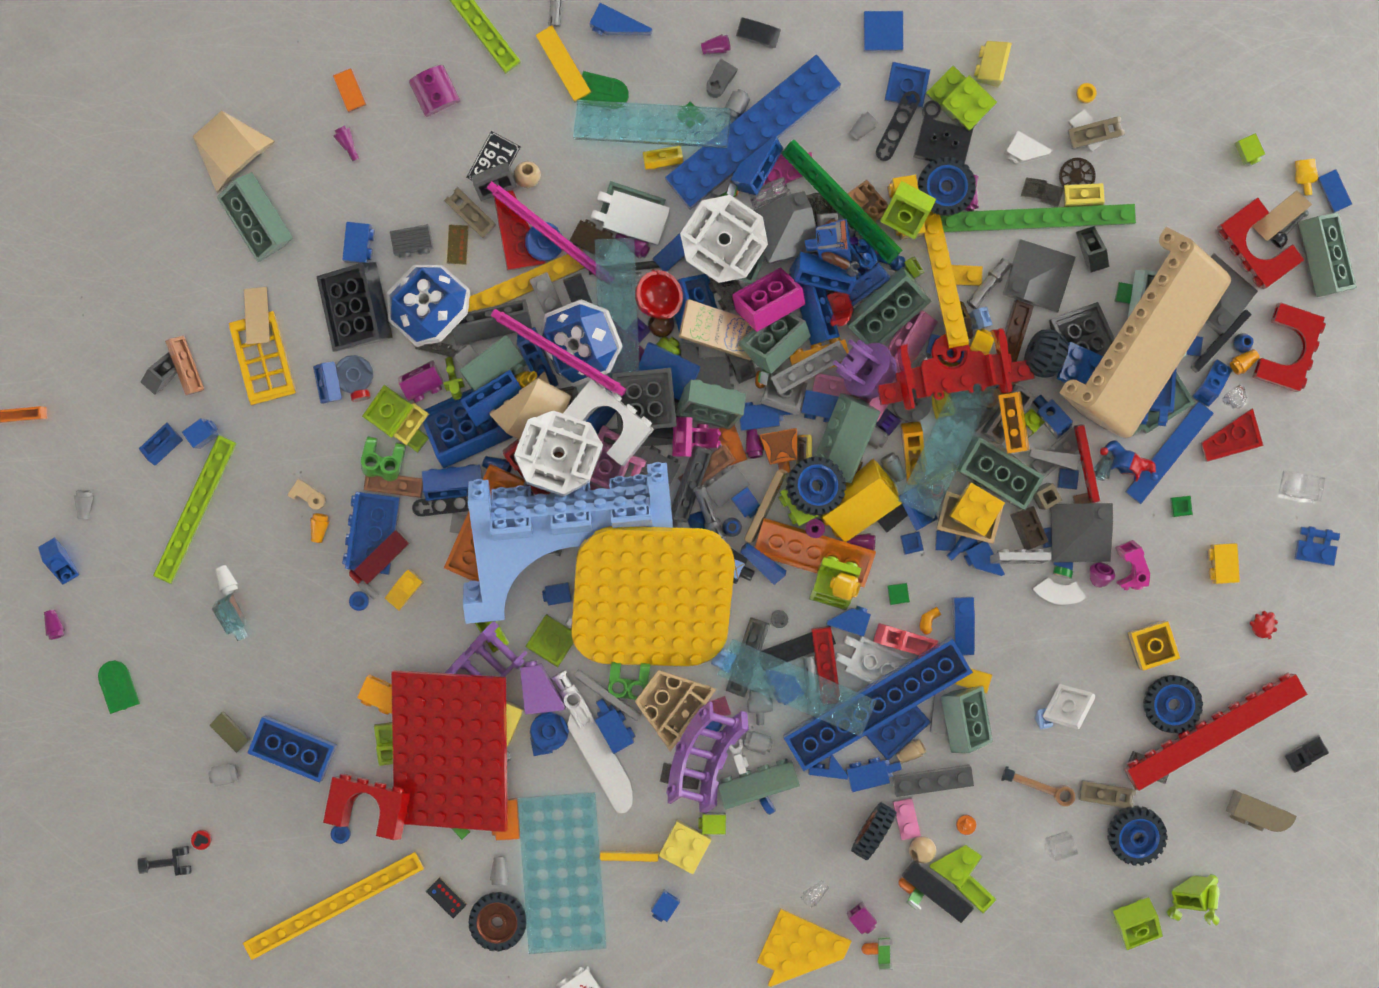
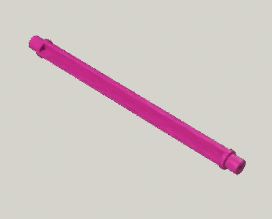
(542, 227)
(558, 352)

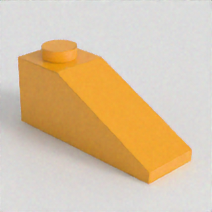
(912, 444)

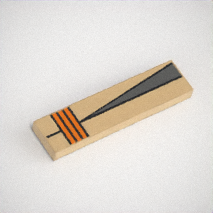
(765, 505)

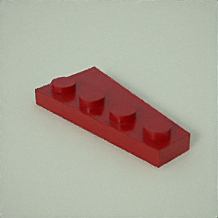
(513, 234)

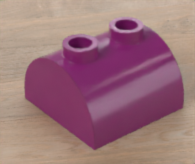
(434, 90)
(421, 381)

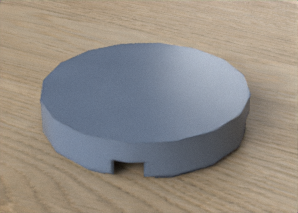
(354, 373)

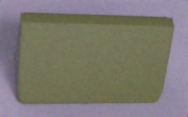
(229, 732)

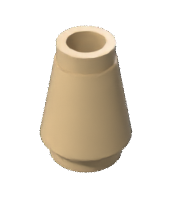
(911, 751)

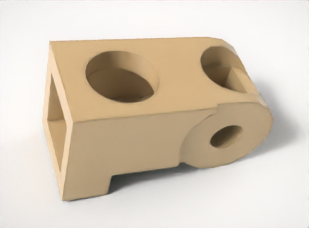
(314, 498)

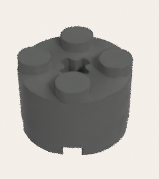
(918, 413)

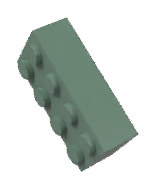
(1000, 473)

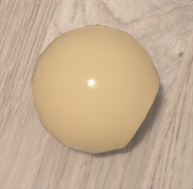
(527, 174)
(922, 850)

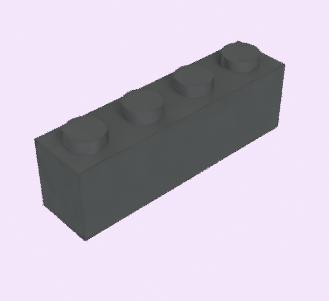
(481, 326)
(933, 780)

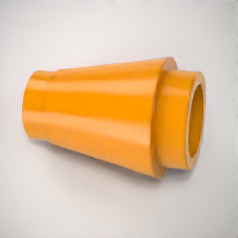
(1243, 362)
(319, 525)

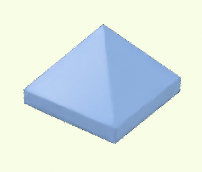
(1042, 723)

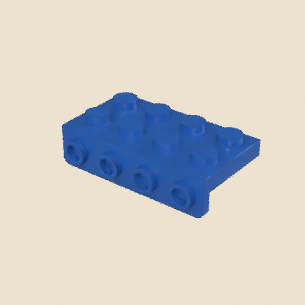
(371, 524)

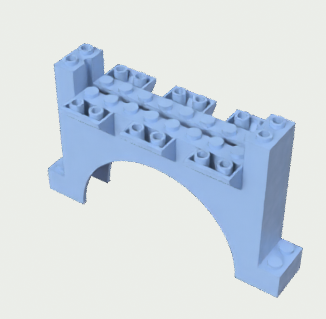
(518, 528)

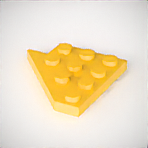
(799, 947)

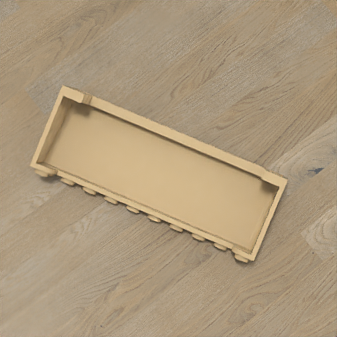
(1151, 338)

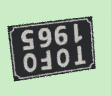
(493, 153)

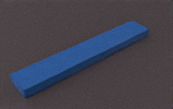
(1171, 451)

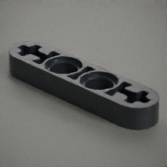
(900, 127)
(450, 507)

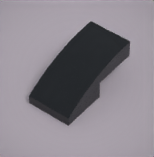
(758, 32)
(1306, 754)

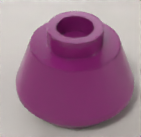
(1101, 574)

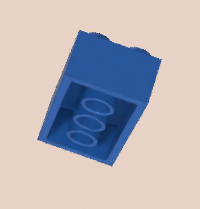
(292, 748)

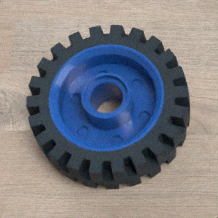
(959, 177)
(830, 481)
(1157, 704)
(1144, 848)

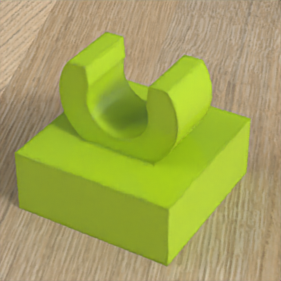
(913, 267)

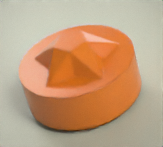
(966, 824)

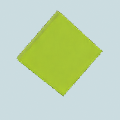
(388, 411)
(551, 640)

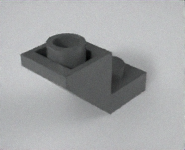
(742, 368)

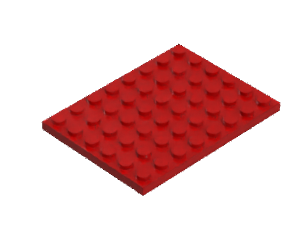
(451, 749)

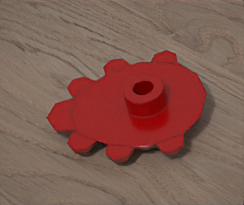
(1264, 625)

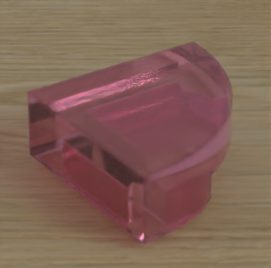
(721, 706)

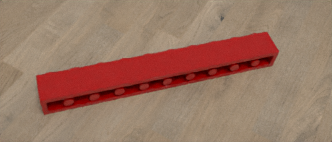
(1215, 731)

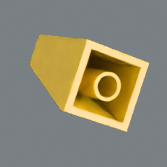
(864, 502)

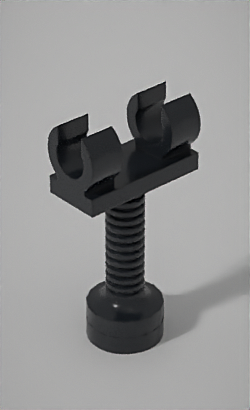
(144, 865)

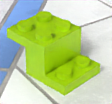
(961, 98)
(830, 568)

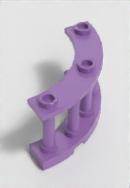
(479, 648)
(716, 757)

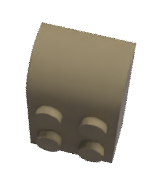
(1259, 813)

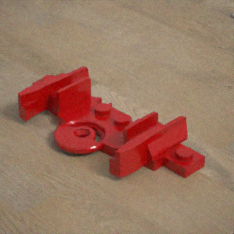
(936, 377)

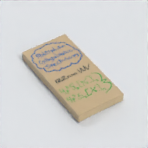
(714, 328)

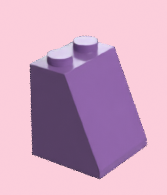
(539, 690)

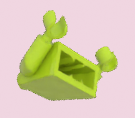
(1196, 894)

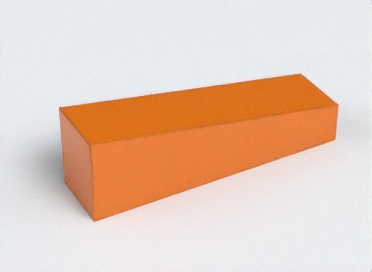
(23, 414)

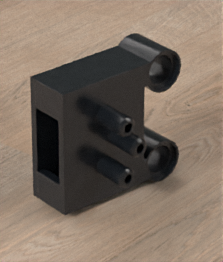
(940, 138)

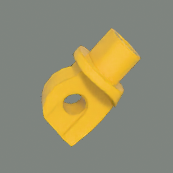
(525, 378)

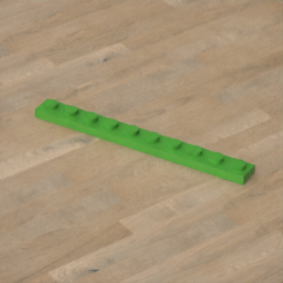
(1039, 218)

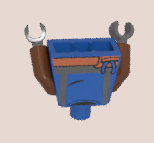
(834, 244)

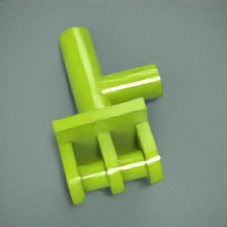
(453, 385)

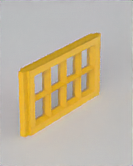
(271, 393)

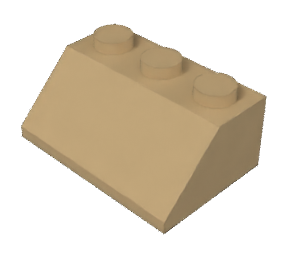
(950, 525)

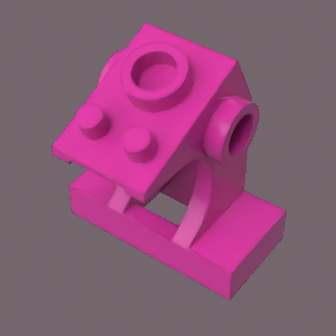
(702, 437)
(1134, 553)

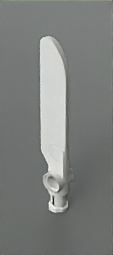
(595, 747)

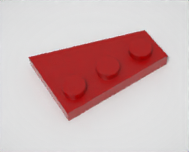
(1234, 438)

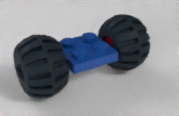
(1052, 354)

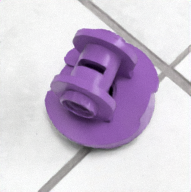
(866, 368)

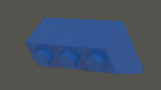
(697, 290)

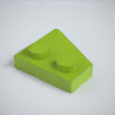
(957, 865)

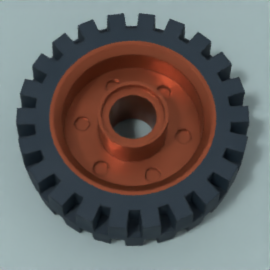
(873, 831)
(497, 937)

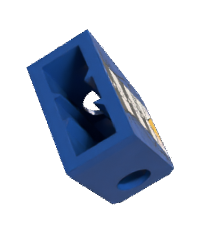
(1057, 423)

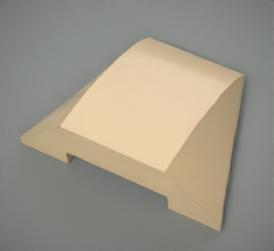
(228, 147)
(531, 402)
(671, 704)

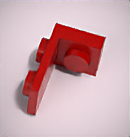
(841, 308)

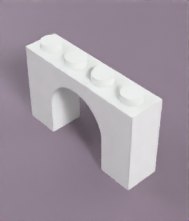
(634, 428)

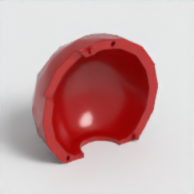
(659, 295)

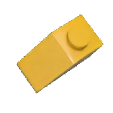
(981, 341)
(404, 589)

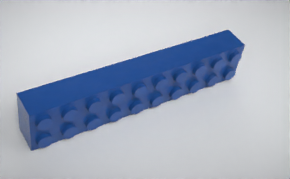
(764, 120)
(894, 695)

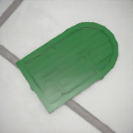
(605, 88)
(117, 686)

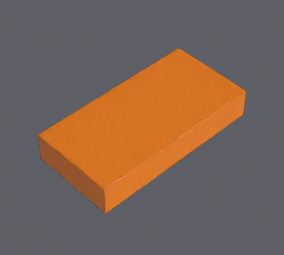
(349, 90)

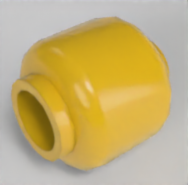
(845, 586)

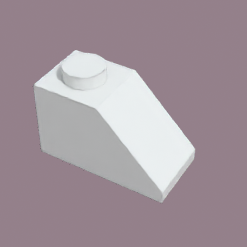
(1025, 149)

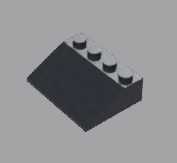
(354, 306)

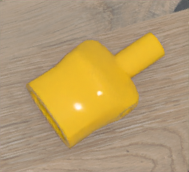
(1306, 174)

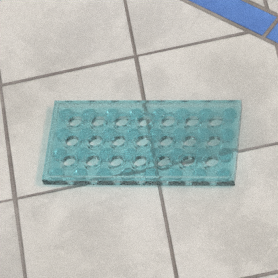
(553, 883)

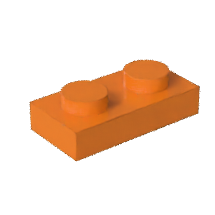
(732, 441)

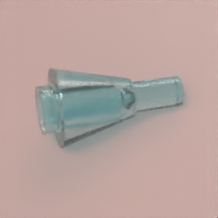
(1103, 467)

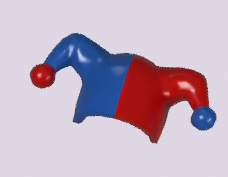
(1128, 461)

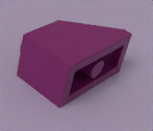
(862, 918)

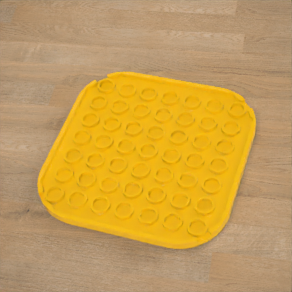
(652, 596)

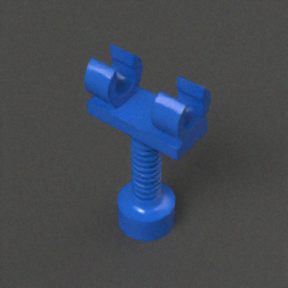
(870, 257)

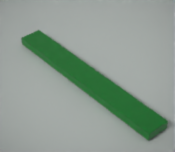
(841, 201)

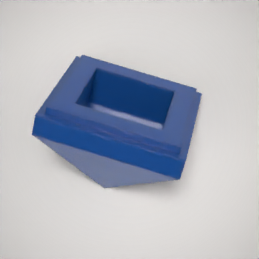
(696, 520)

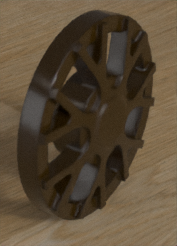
(1077, 175)

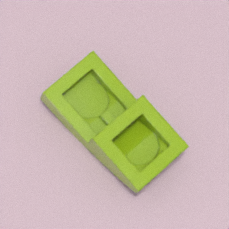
(384, 743)

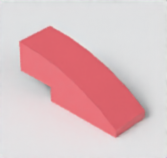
(903, 639)

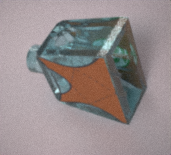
(227, 609)

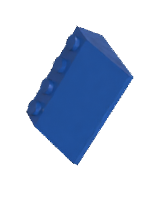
(455, 434)

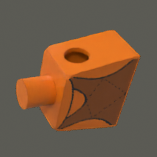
(780, 447)

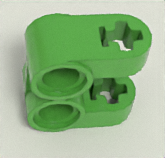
(382, 462)
(627, 683)

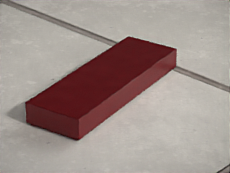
(381, 557)

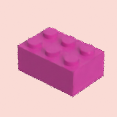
(768, 299)

